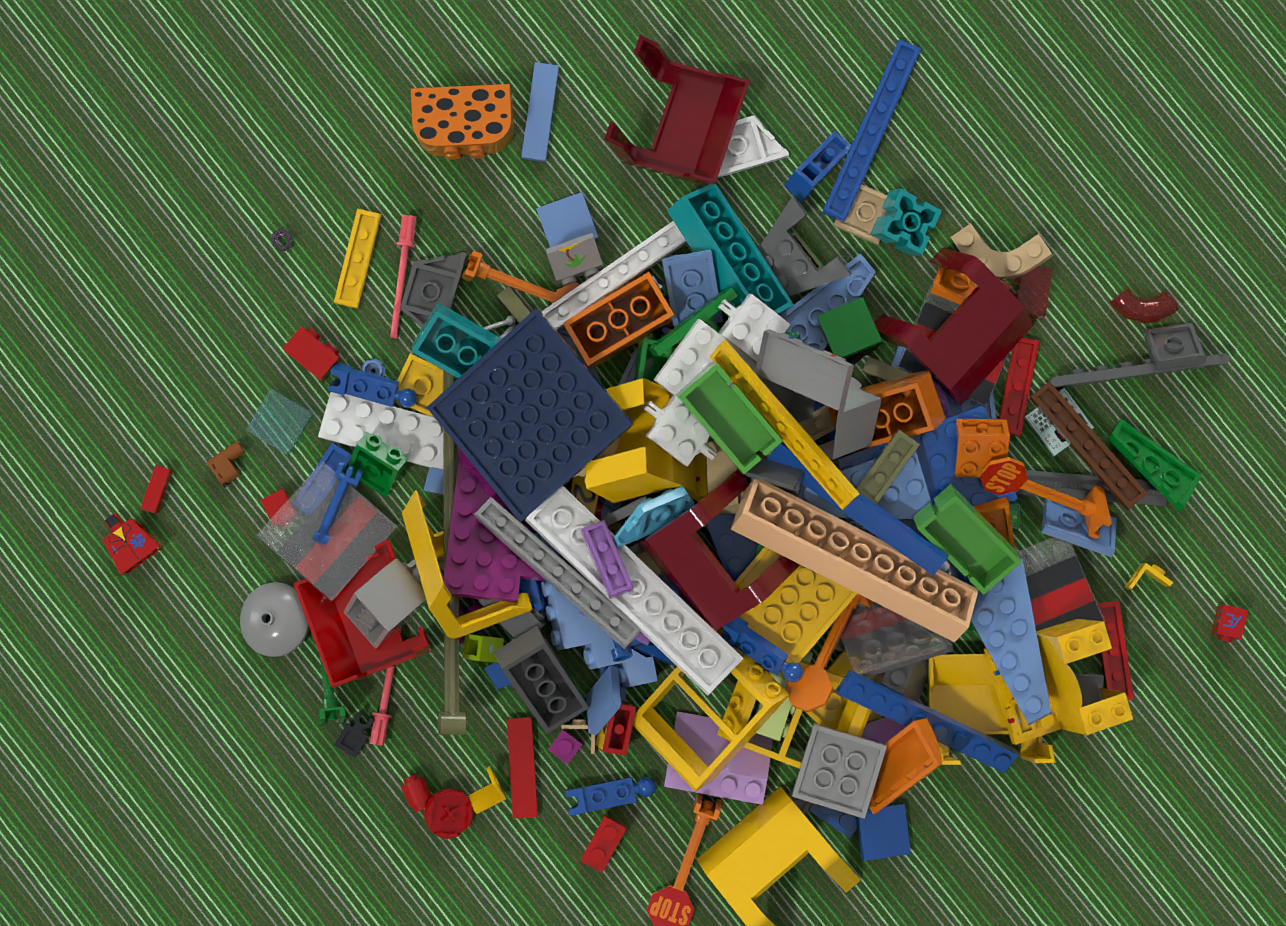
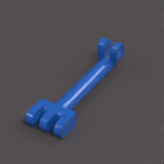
(321, 536)

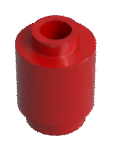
(416, 792)

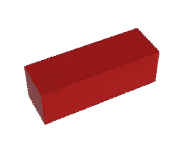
(156, 489)

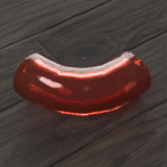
(1144, 309)

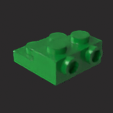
(378, 462)

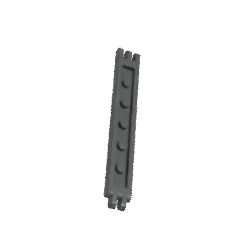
(1127, 370)

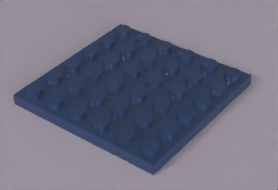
(529, 415)

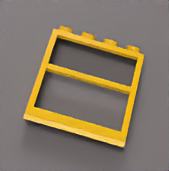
(742, 703)
(673, 747)

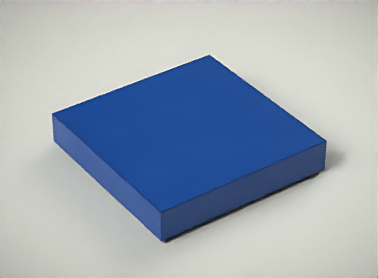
(883, 833)

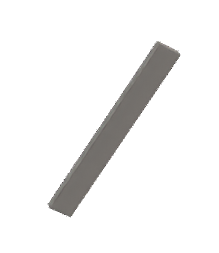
(557, 572)

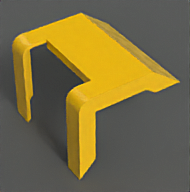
(427, 551)
(966, 692)
(765, 849)

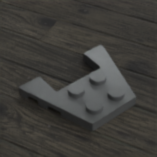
(789, 260)

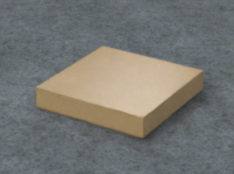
(863, 214)

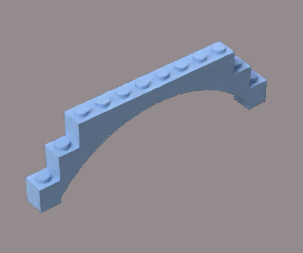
(575, 630)

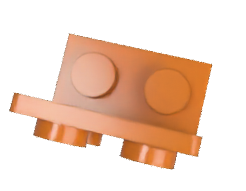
(979, 443)

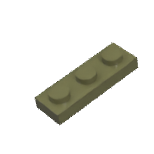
(887, 466)

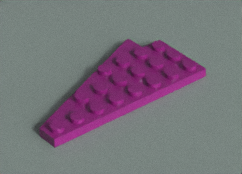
(476, 559)

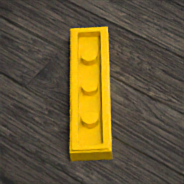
(357, 258)

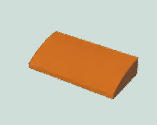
(906, 761)

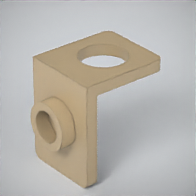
(580, 724)

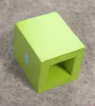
(481, 647)

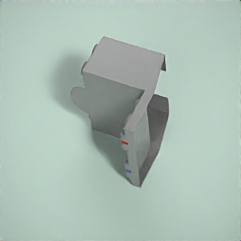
(805, 375)

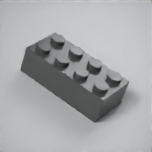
(541, 679)

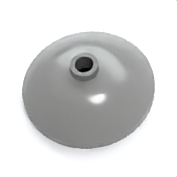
(287, 620)

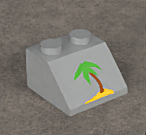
(574, 259)

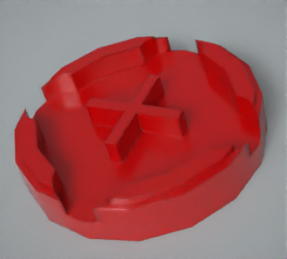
(448, 813)

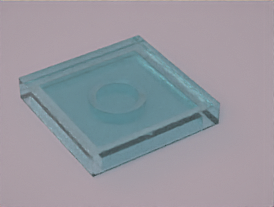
(279, 422)

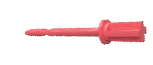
(405, 240)
(381, 719)

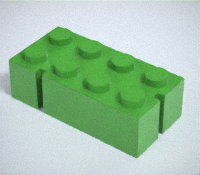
(728, 417)
(967, 539)

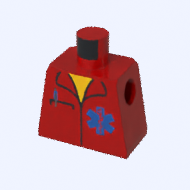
(129, 544)

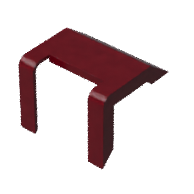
(694, 121)
(972, 337)
(696, 570)

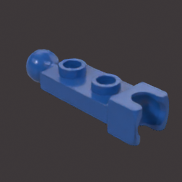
(370, 387)
(760, 649)
(609, 794)

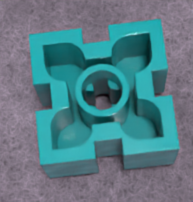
(902, 209)

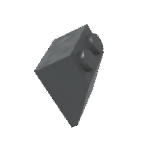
(905, 680)

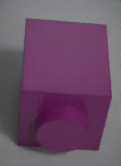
(565, 746)

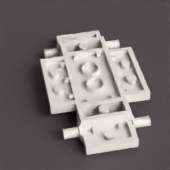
(674, 425)

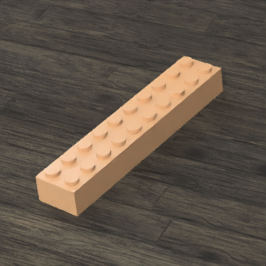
(854, 559)

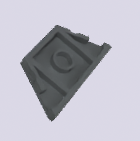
(432, 283)

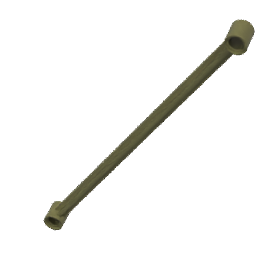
(451, 720)

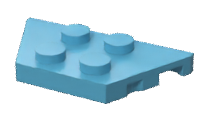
(653, 515)

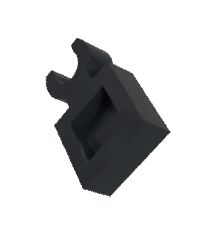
(352, 737)

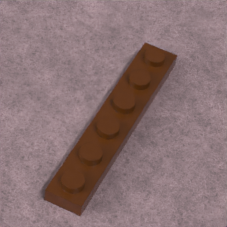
(1088, 446)

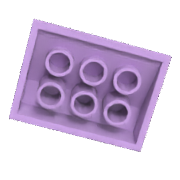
(742, 777)

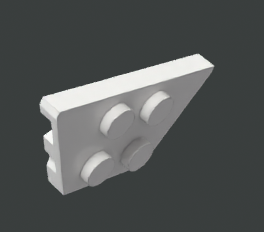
(750, 147)

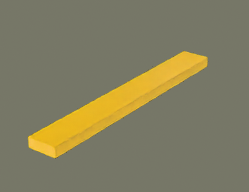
(785, 425)

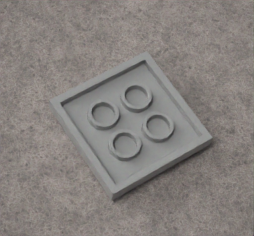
(839, 770)

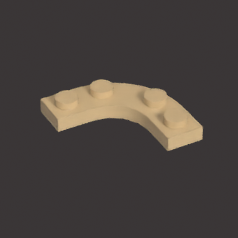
(1003, 264)

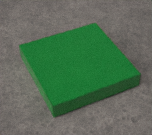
(849, 328)

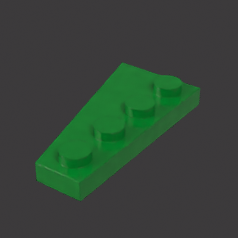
(1162, 469)

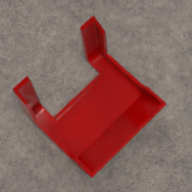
(341, 645)

